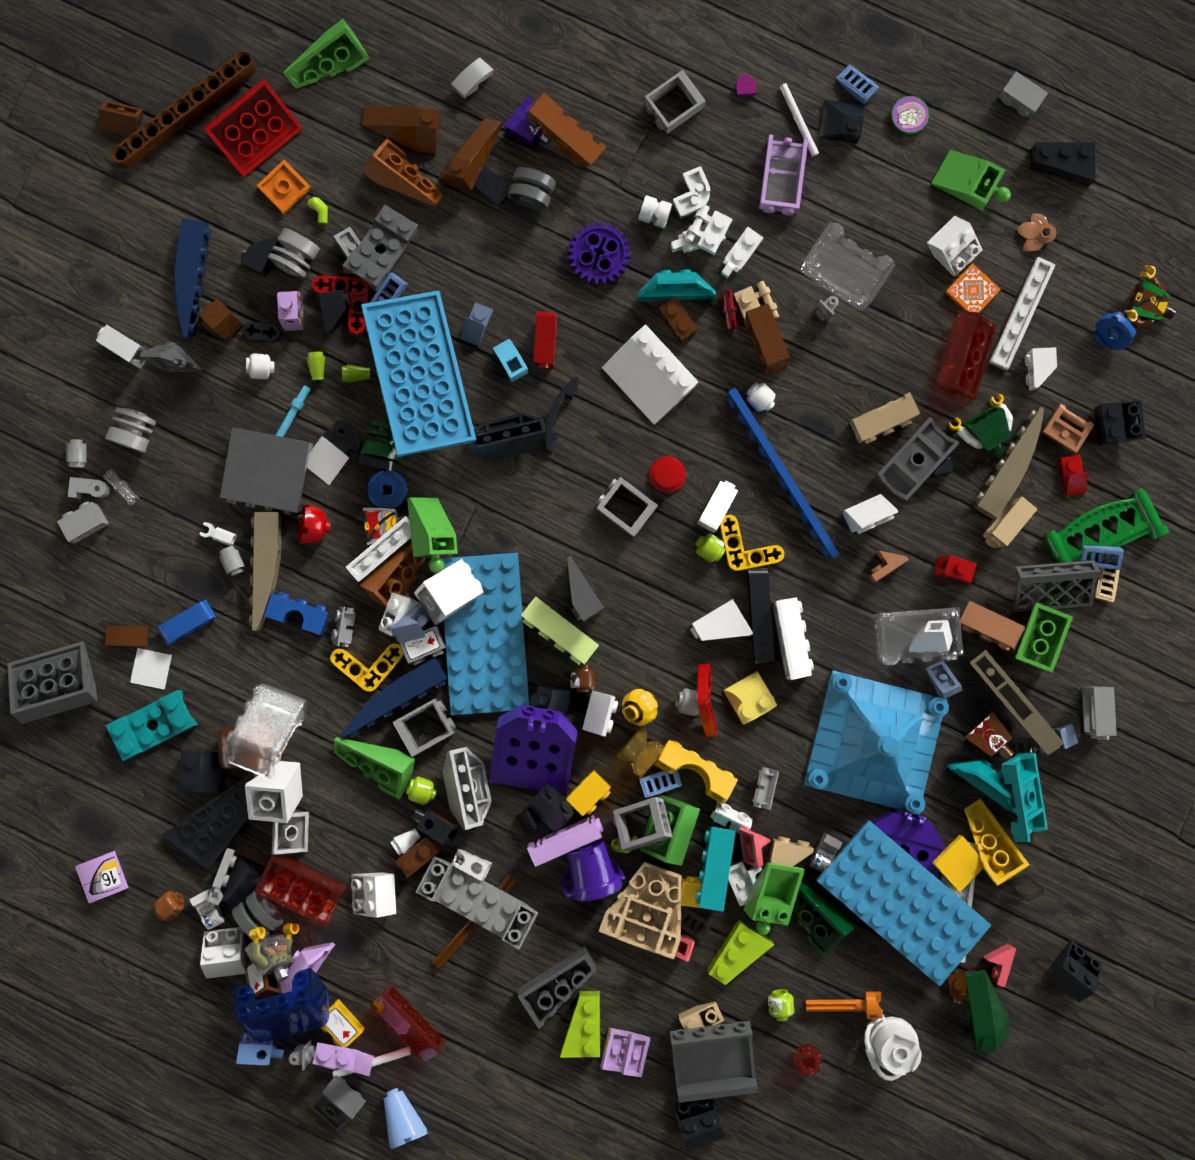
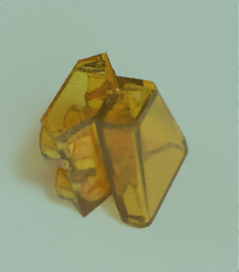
(640, 752)

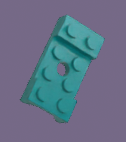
(132, 732)
(1026, 788)

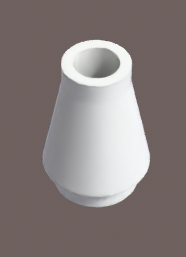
(405, 841)

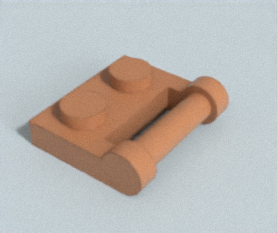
(1063, 432)

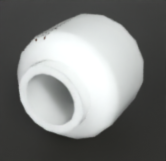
(259, 366)
(760, 397)

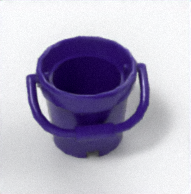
(591, 873)

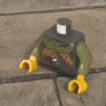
(273, 952)

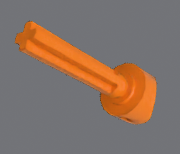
(868, 1005)

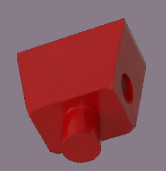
(955, 569)

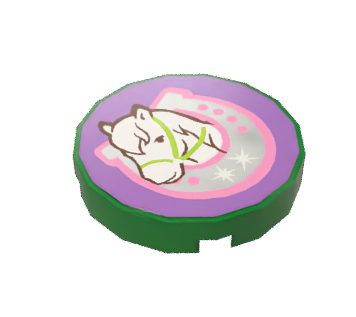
(909, 115)

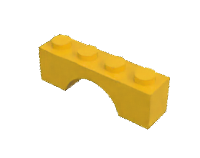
(717, 782)

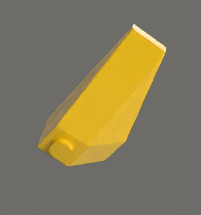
(996, 849)

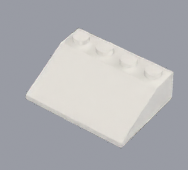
(650, 374)

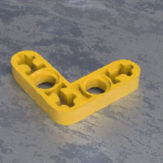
(745, 555)
(365, 673)

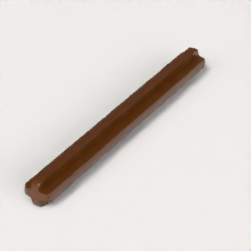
(466, 930)

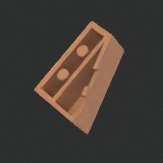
(992, 627)

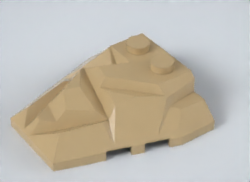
(648, 912)

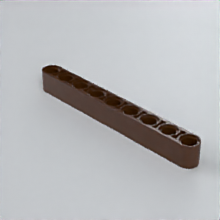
(180, 119)

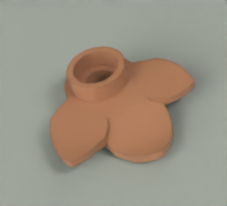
(1034, 231)

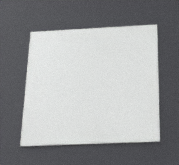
(326, 460)
(150, 668)

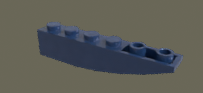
(189, 272)
(398, 694)

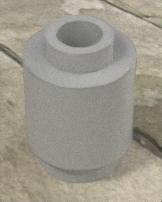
(76, 453)
(231, 561)

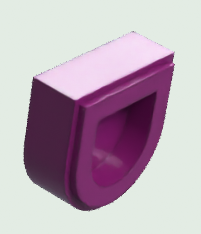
(745, 86)

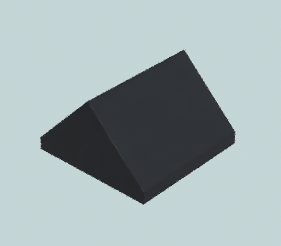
(241, 882)

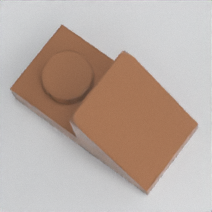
(890, 561)

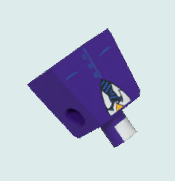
(522, 129)

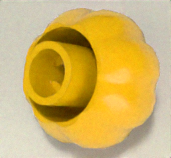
(639, 707)

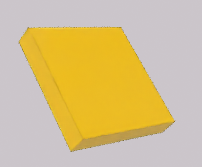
(959, 863)

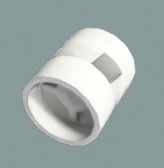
(655, 211)

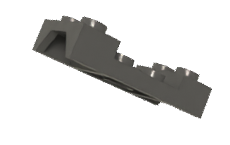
(390, 231)
(905, 476)

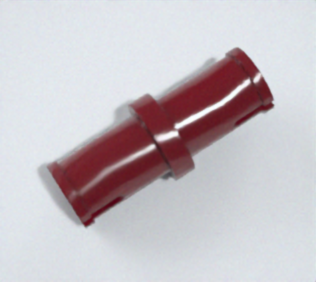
(729, 309)

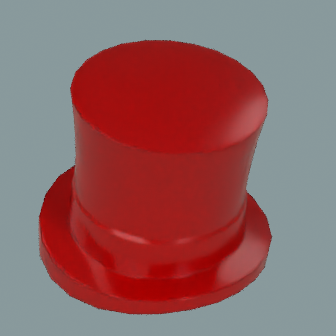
(667, 474)

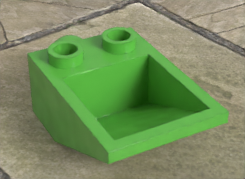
(965, 179)
(431, 531)
(773, 896)

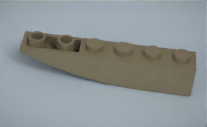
(1010, 469)
(264, 562)
(1016, 702)

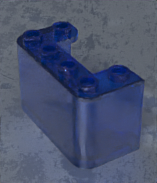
(285, 1013)

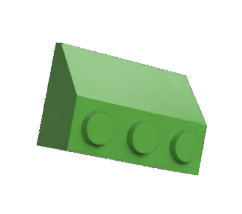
(1043, 638)
(682, 822)

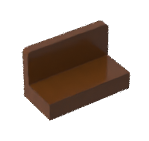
(119, 118)

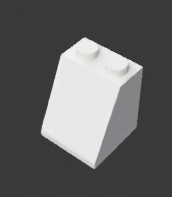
(448, 591)
(275, 798)

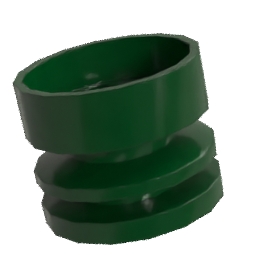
(382, 443)

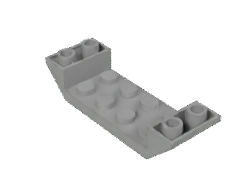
(478, 901)

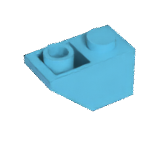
(511, 360)

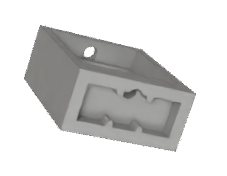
(689, 90)
(603, 500)
(1099, 712)
(406, 735)
(660, 821)

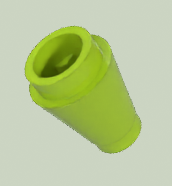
(316, 364)
(354, 373)

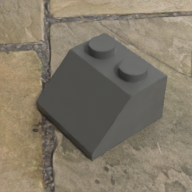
(337, 1103)

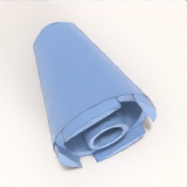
(401, 1119)

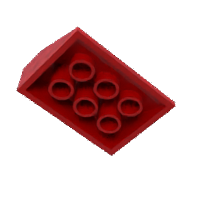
(253, 127)

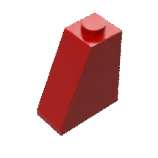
(545, 339)

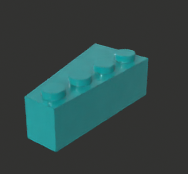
(715, 868)

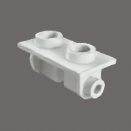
(724, 813)

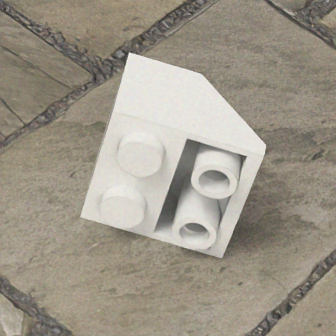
(955, 245)
(599, 713)
(373, 894)
(223, 952)

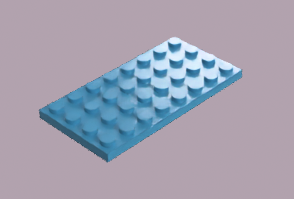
(418, 373)
(488, 640)
(903, 902)

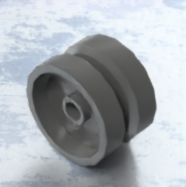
(531, 188)
(257, 912)

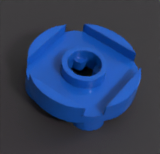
(1118, 323)
(376, 490)

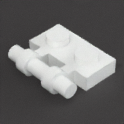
(714, 232)

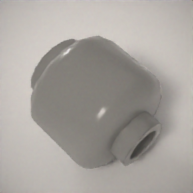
(687, 702)

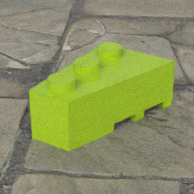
(738, 952)
(584, 1028)

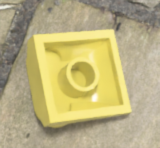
(750, 698)

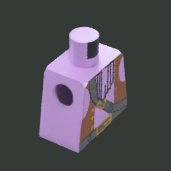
(290, 309)

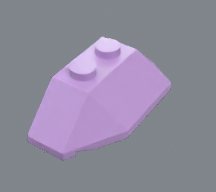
(309, 957)

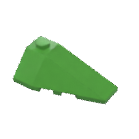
(331, 54)
(384, 765)

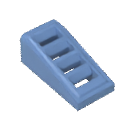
(857, 93)
(387, 283)
(1117, 558)
(655, 791)

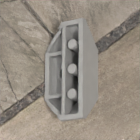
(466, 787)

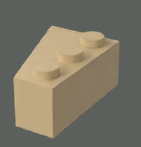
(885, 419)

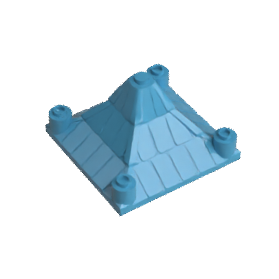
(875, 742)

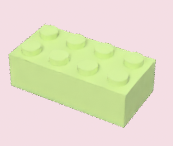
(560, 630)

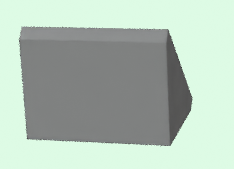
(291, 836)

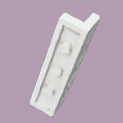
(380, 549)

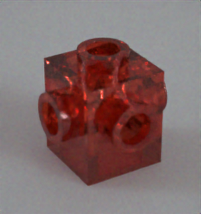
(809, 1066)

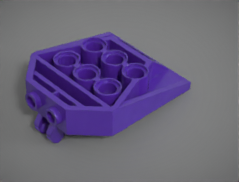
(533, 749)
(913, 833)

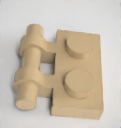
(748, 300)

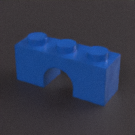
(314, 617)

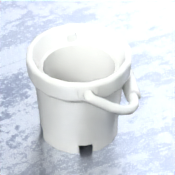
(893, 1046)

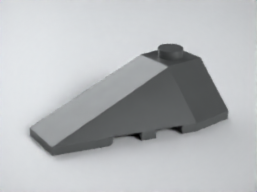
(170, 358)

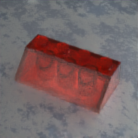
(966, 354)
(301, 888)
(407, 1023)

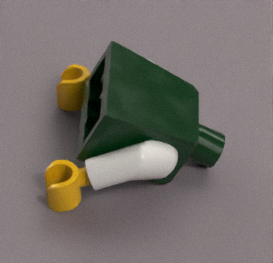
(987, 429)

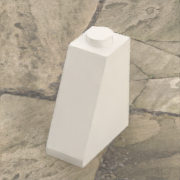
(121, 345)
(717, 506)
(721, 623)

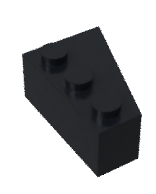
(1066, 160)

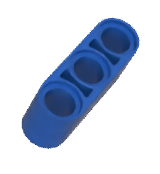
(186, 622)

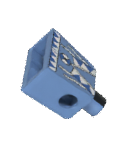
(250, 1051)

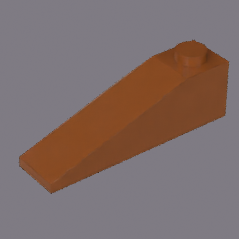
(392, 169)

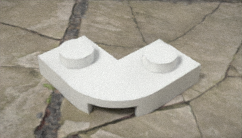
(698, 193)

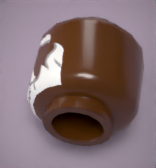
(582, 679)

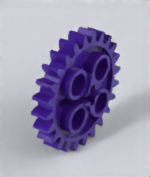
(582, 248)

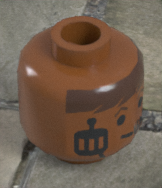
(168, 906)

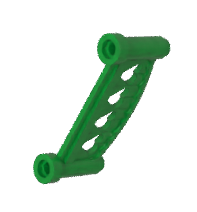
(1145, 522)

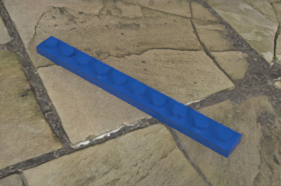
(786, 481)

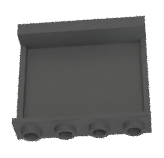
(265, 470)
(714, 1061)

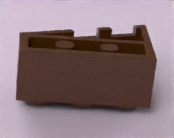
(220, 320)
(766, 339)

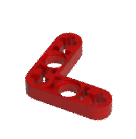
(355, 297)
(704, 700)

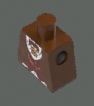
(991, 738)

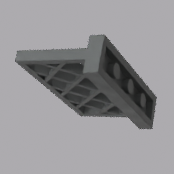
(1056, 574)

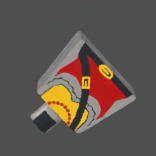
(378, 522)

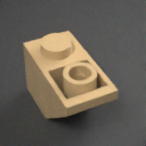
(787, 852)
(701, 1016)

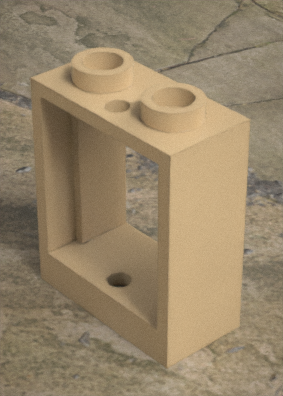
(1009, 523)

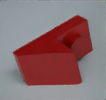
(1073, 476)

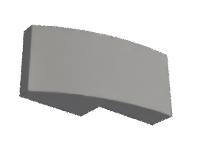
(469, 78)

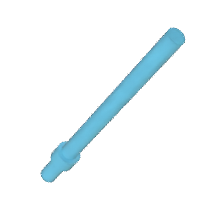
(297, 404)

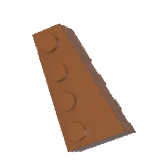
(564, 131)

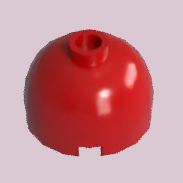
(312, 525)

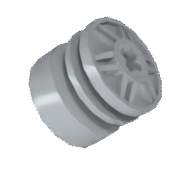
(293, 253)
(130, 429)

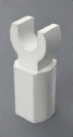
(220, 535)

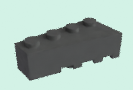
(556, 985)

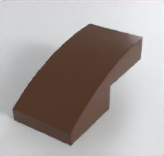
(126, 635)

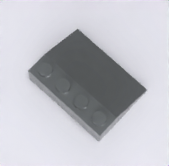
(583, 597)
(51, 683)

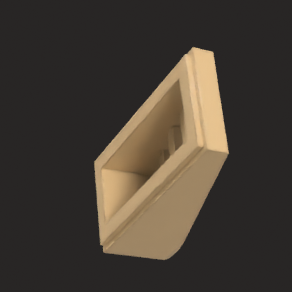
(1110, 597)

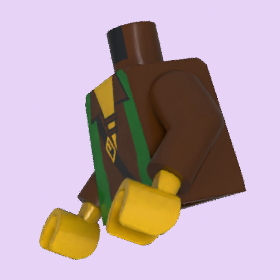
(1148, 301)

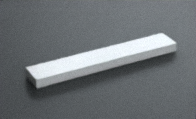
(1022, 313)

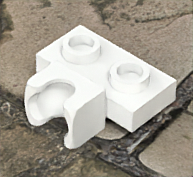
(742, 880)

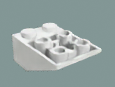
(869, 514)

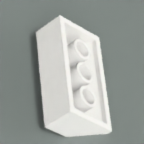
(792, 639)

